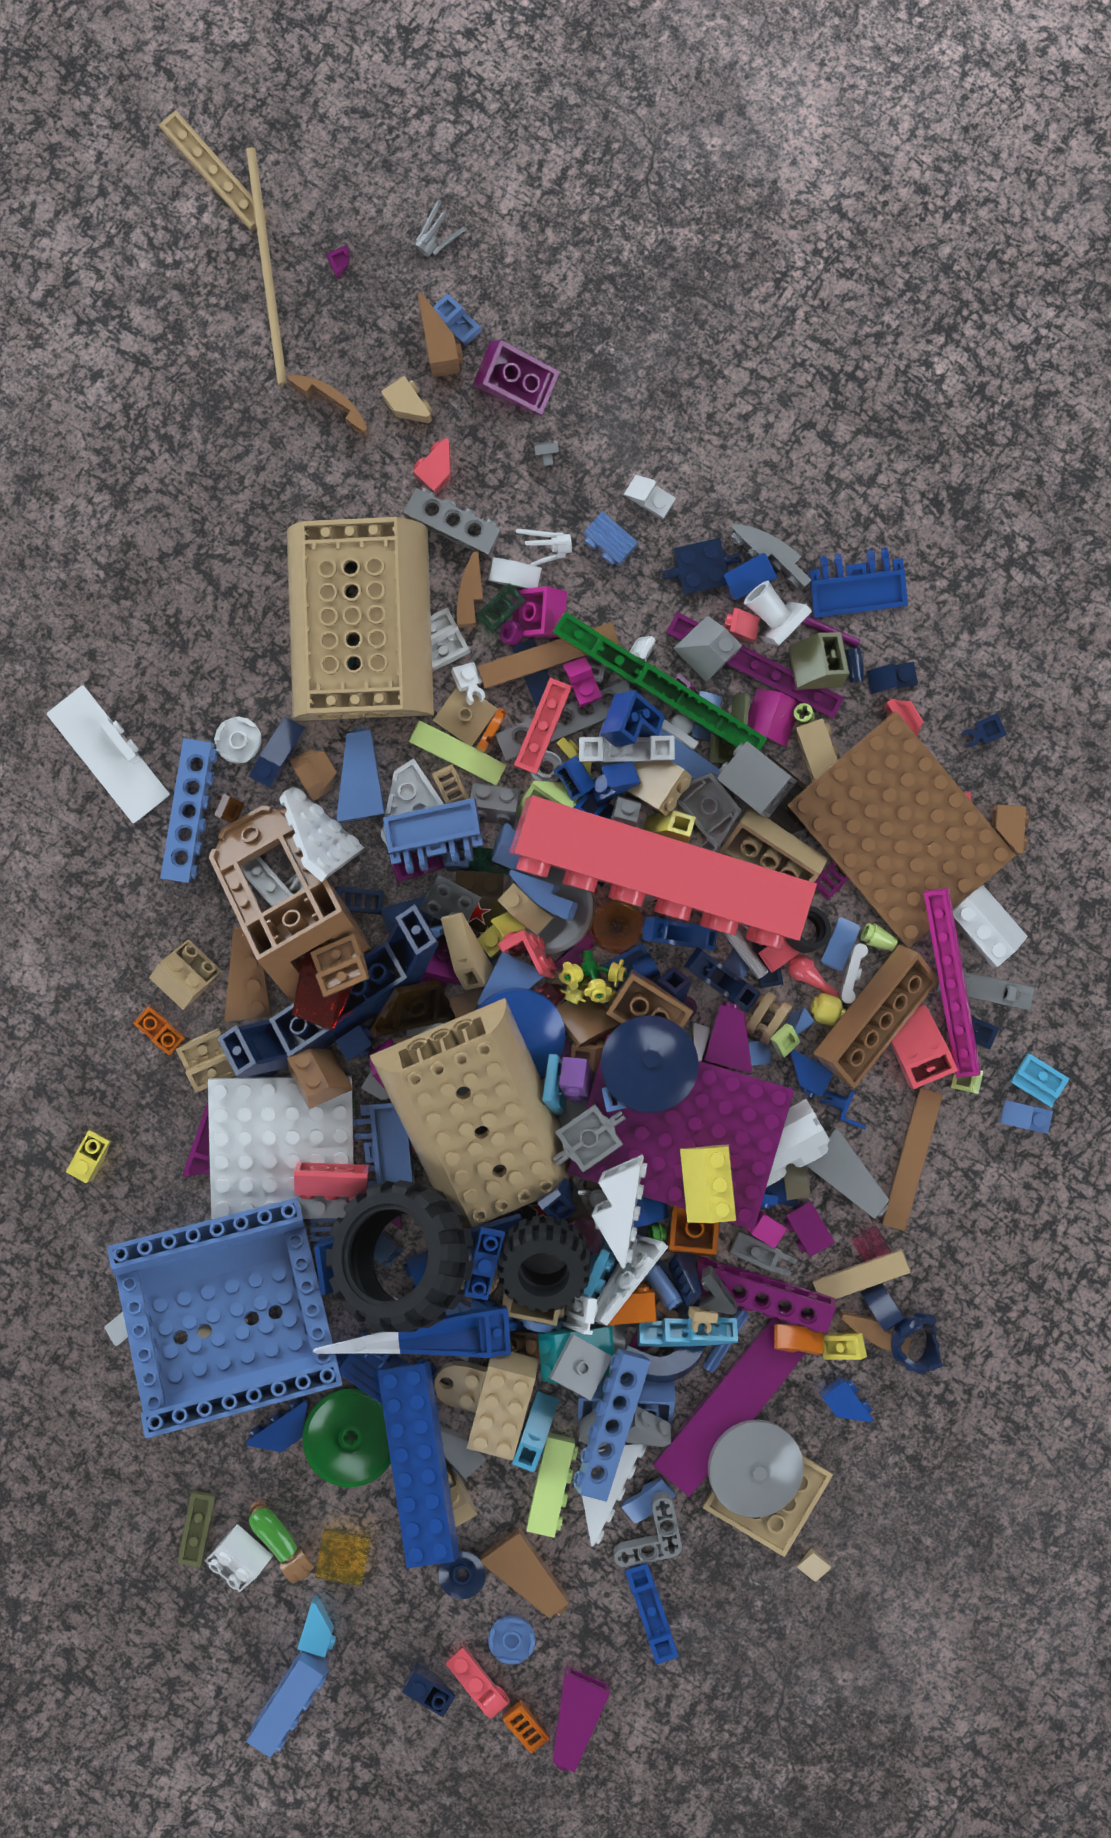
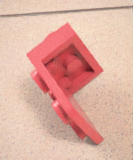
(523, 941)

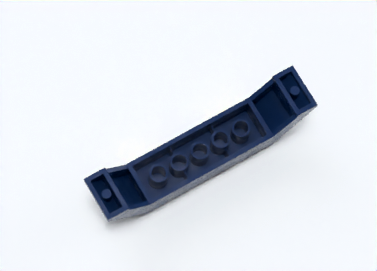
(391, 965)

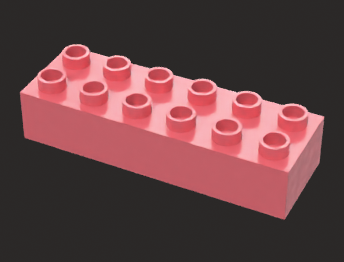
(662, 868)

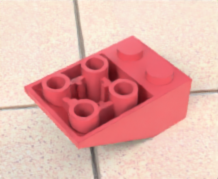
(922, 1050)

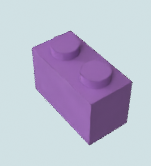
(576, 1079)

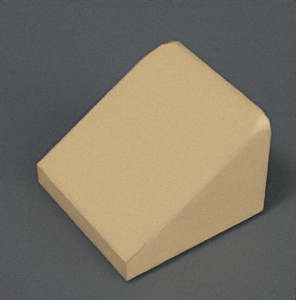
(814, 1565)

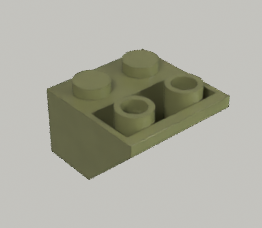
(819, 661)

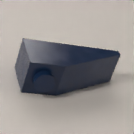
(277, 753)

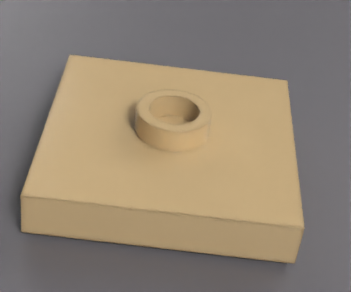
(465, 720)

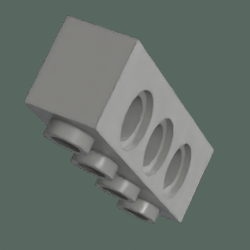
(483, 543)

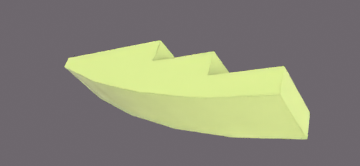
(457, 753)

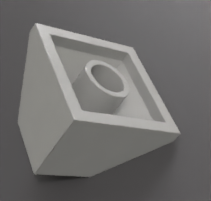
(708, 648)

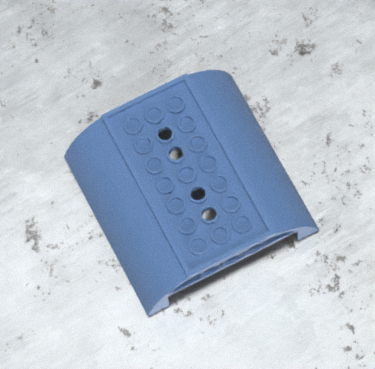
(216, 1278)

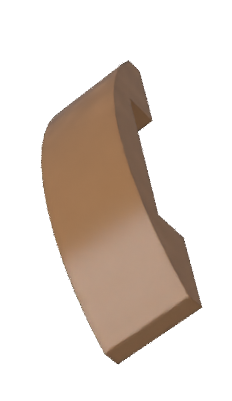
(308, 385)

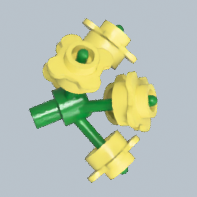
(586, 982)

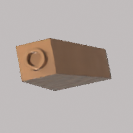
(524, 1570)

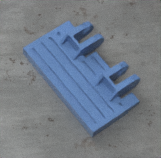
(433, 829)
(390, 1145)

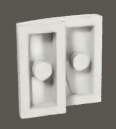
(446, 640)

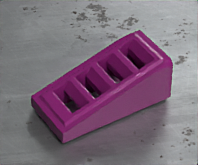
(835, 887)

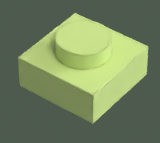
(785, 1040)

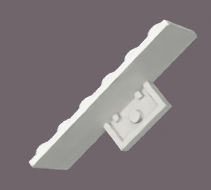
(108, 754)

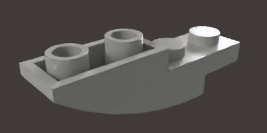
(782, 556)

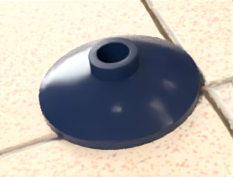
(462, 1586)

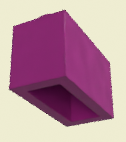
(808, 1227)

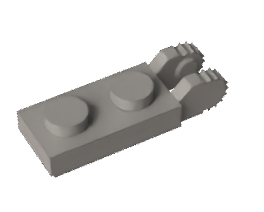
(760, 1253)

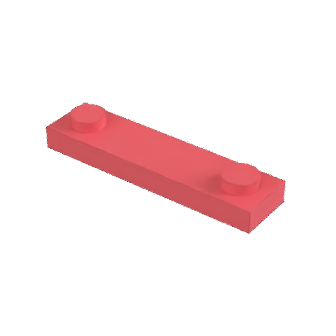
(543, 726)

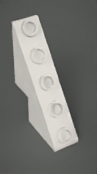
(617, 1214)
(600, 1511)

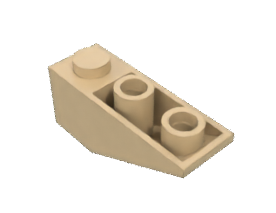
(466, 953)

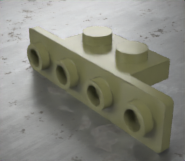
(719, 749)

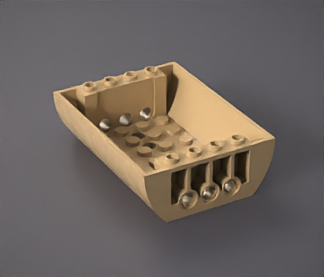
(387, 615)

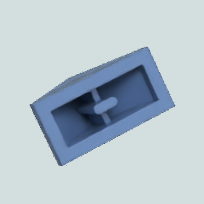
(502, 847)

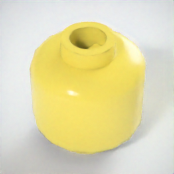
(826, 1009)

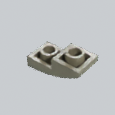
(796, 1182)

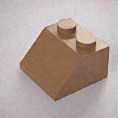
(318, 1076)

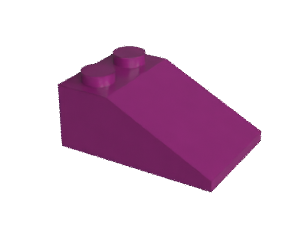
(515, 377)

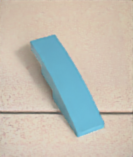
(678, 1333)

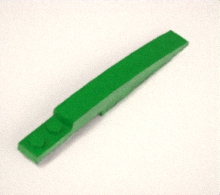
(656, 683)

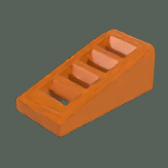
(512, 1713)

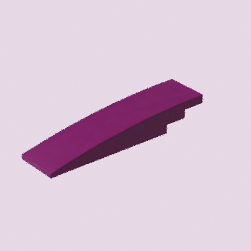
(733, 1399)

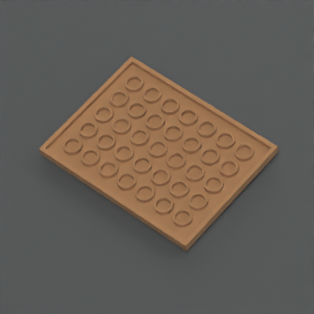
(900, 827)

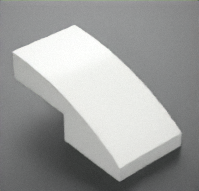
(513, 572)

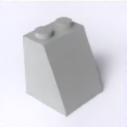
(756, 779)

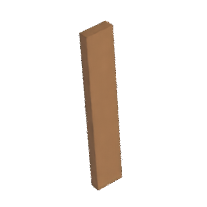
(536, 659)
(912, 1159)

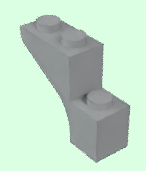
(644, 1429)

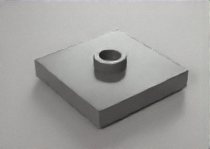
(580, 1367)

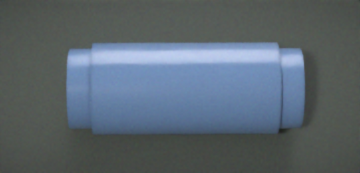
(663, 1288)

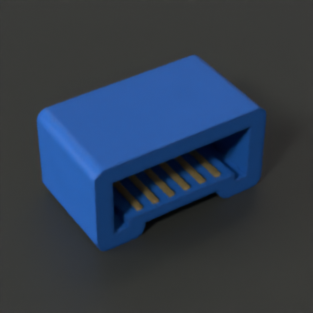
(574, 778)

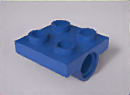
(638, 960)

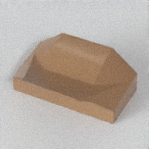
(315, 773)

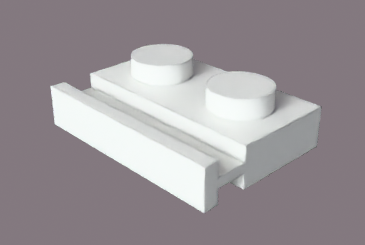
(581, 1314)

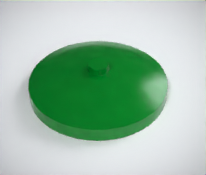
(346, 1439)

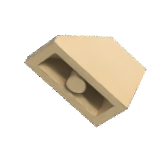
(525, 909)

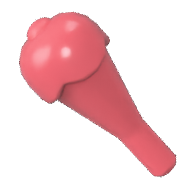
(803, 969)

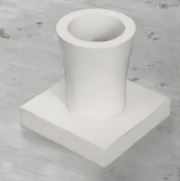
(780, 618)

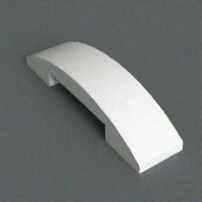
(644, 750)

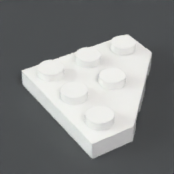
(409, 792)

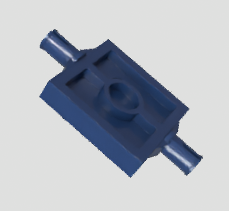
(701, 566)

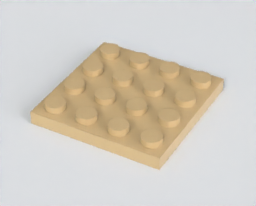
(781, 1528)

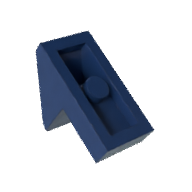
(892, 677)

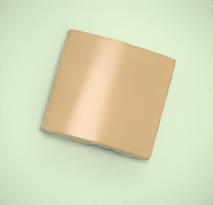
(204, 1060)

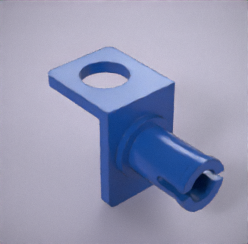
(841, 1103)

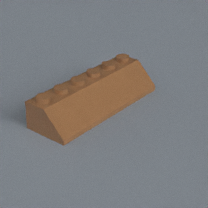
(876, 1016)

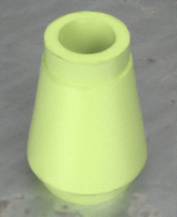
(877, 937)

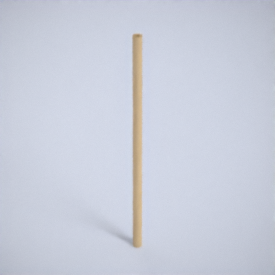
(266, 266)

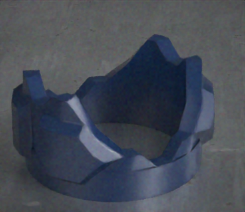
(931, 1357)

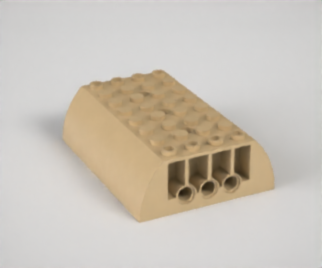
(488, 1055)

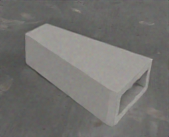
(849, 1175)

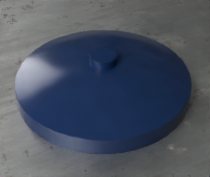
(649, 1064)

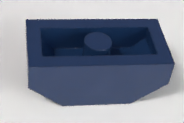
(559, 1201)

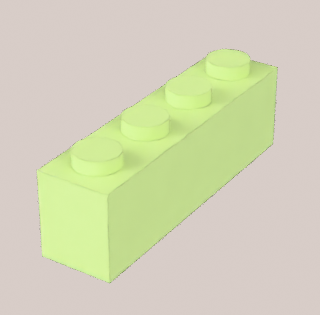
(551, 1484)

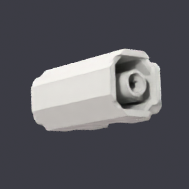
(801, 1140)

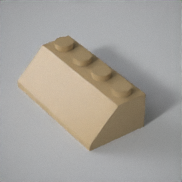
(772, 847)

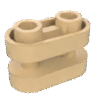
(755, 1021)

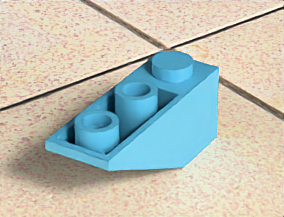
(535, 1431)

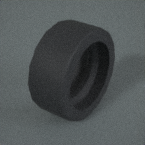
(823, 932)

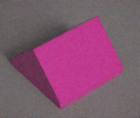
(772, 715)

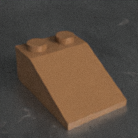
(442, 350)
(643, 997)

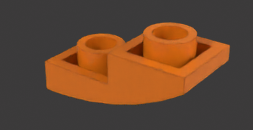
(159, 1030)
(797, 1338)

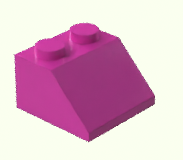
(540, 611)

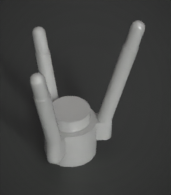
(427, 241)

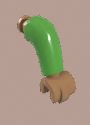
(276, 1537)

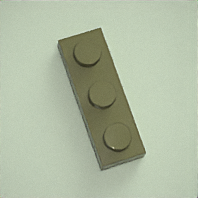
(196, 1528)

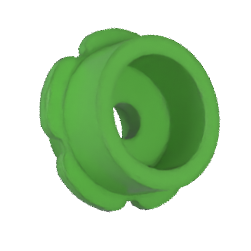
(657, 1231)

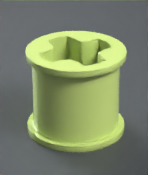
(801, 709)

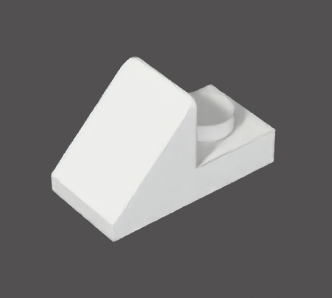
(649, 496)

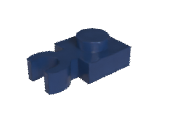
(987, 730)

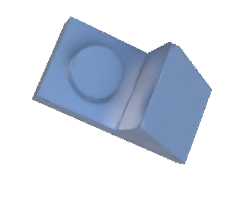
(1026, 1116)

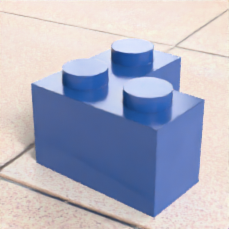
(631, 718)

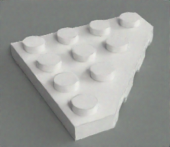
(320, 838)

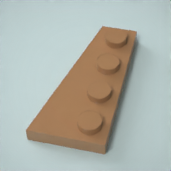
(247, 983)

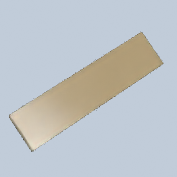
(863, 1275)

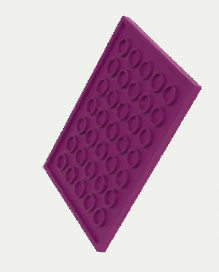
(717, 1111)

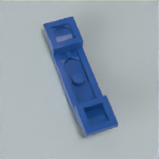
(652, 1613)

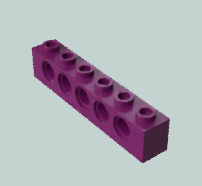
(777, 1291)

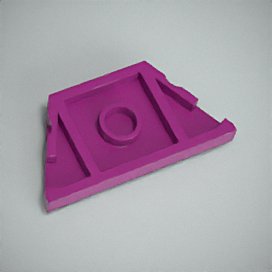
(199, 1156)

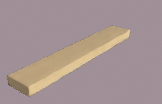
(210, 168)

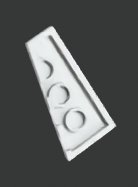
(626, 1280)

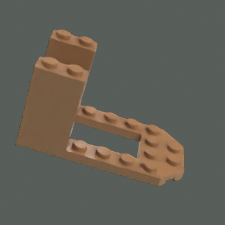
(293, 924)

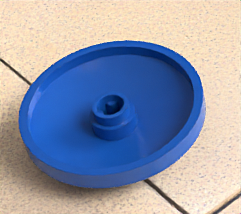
(537, 1021)

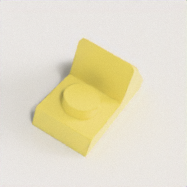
(570, 750)
(501, 926)
(844, 1346)

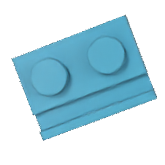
(1039, 1080)

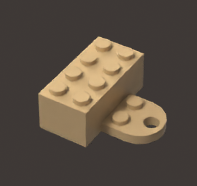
(495, 1395)

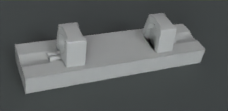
(993, 991)

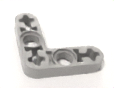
(658, 1542)

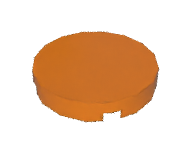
(491, 729)

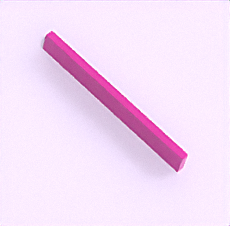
(952, 982)

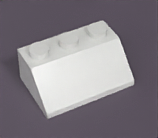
(988, 927)

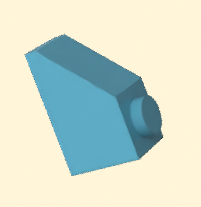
(317, 1631)

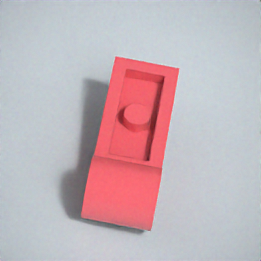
(477, 1683)

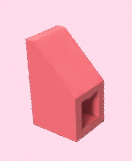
(435, 469)
(742, 625)

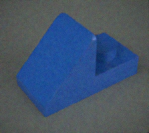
(614, 781)

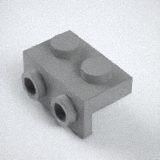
(495, 803)

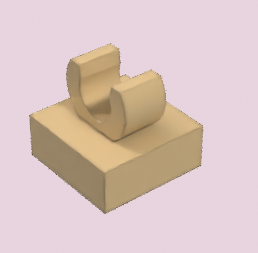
(700, 1316)

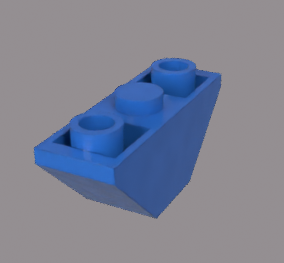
(485, 1257)
(282, 1428)

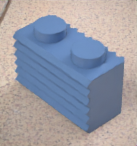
(609, 539)

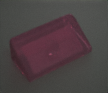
(870, 1244)

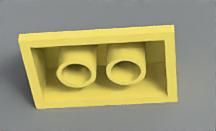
(708, 1184)

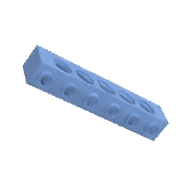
(190, 751)
(600, 1484)

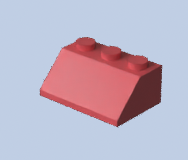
(330, 1180)

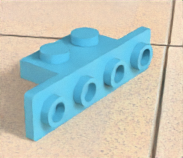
(599, 1266)

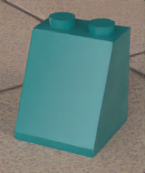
(553, 1342)

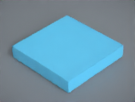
(553, 1095)

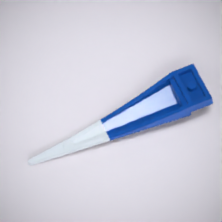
(467, 1333)

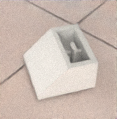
(238, 1558)

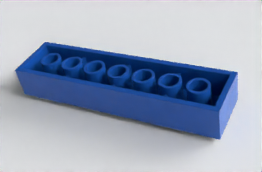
(418, 1465)

